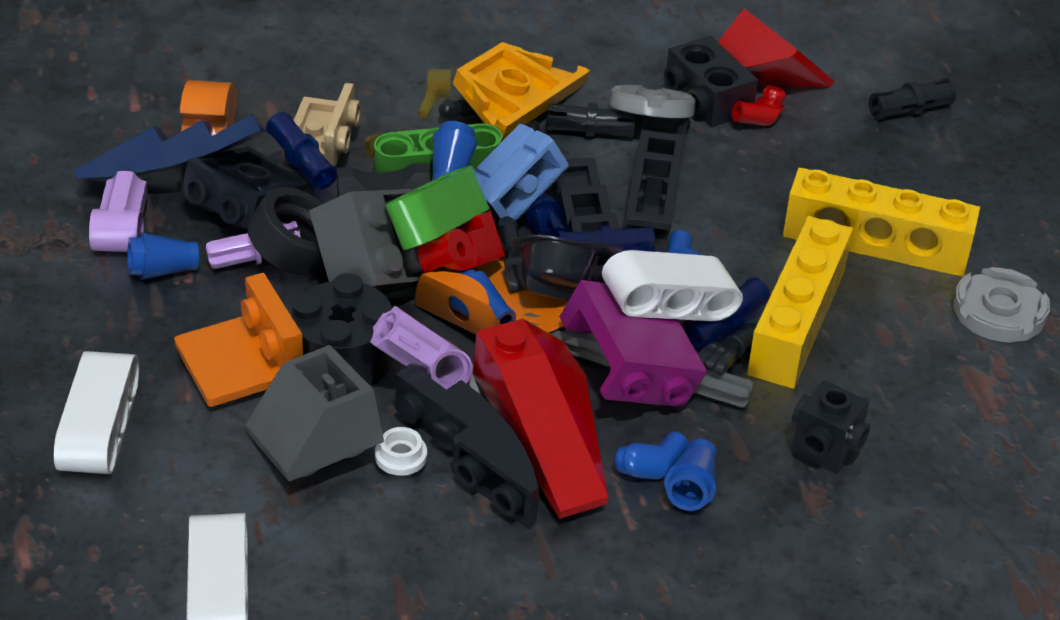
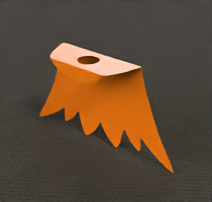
(436, 288)

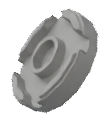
(654, 103)
(1001, 305)

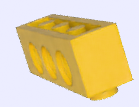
(886, 220)

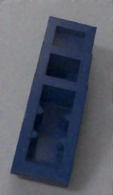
(154, 153)

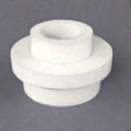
(401, 451)

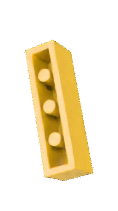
(799, 302)

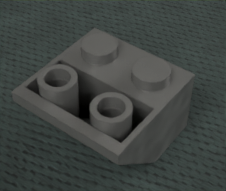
(361, 240)
(315, 414)

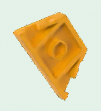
(514, 85)

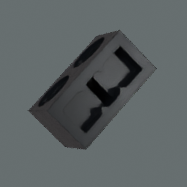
(711, 78)

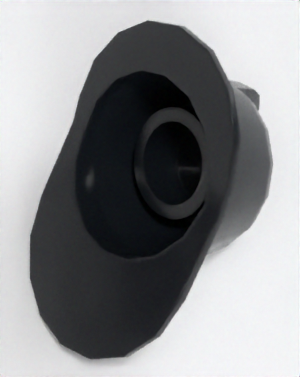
(557, 265)

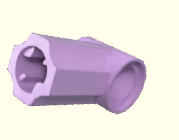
(119, 213)
(417, 345)

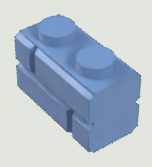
(519, 172)

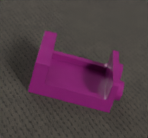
(646, 356)

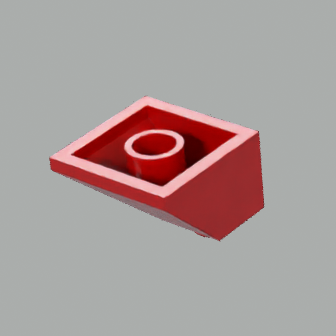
(769, 55)

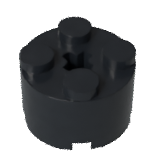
(344, 317)

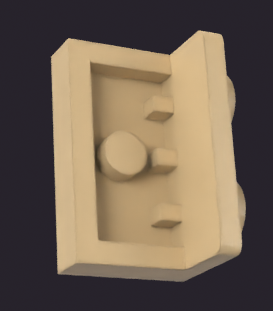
(330, 122)

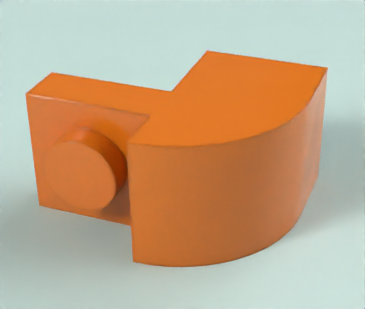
(209, 102)

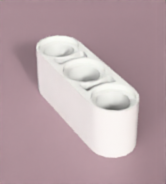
(671, 286)
(96, 413)
(217, 567)

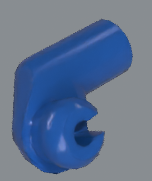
(649, 460)

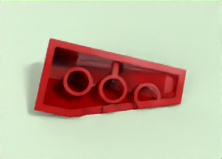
(548, 406)

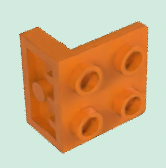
(244, 352)

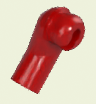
(763, 111)

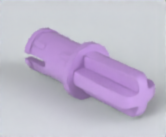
(237, 249)

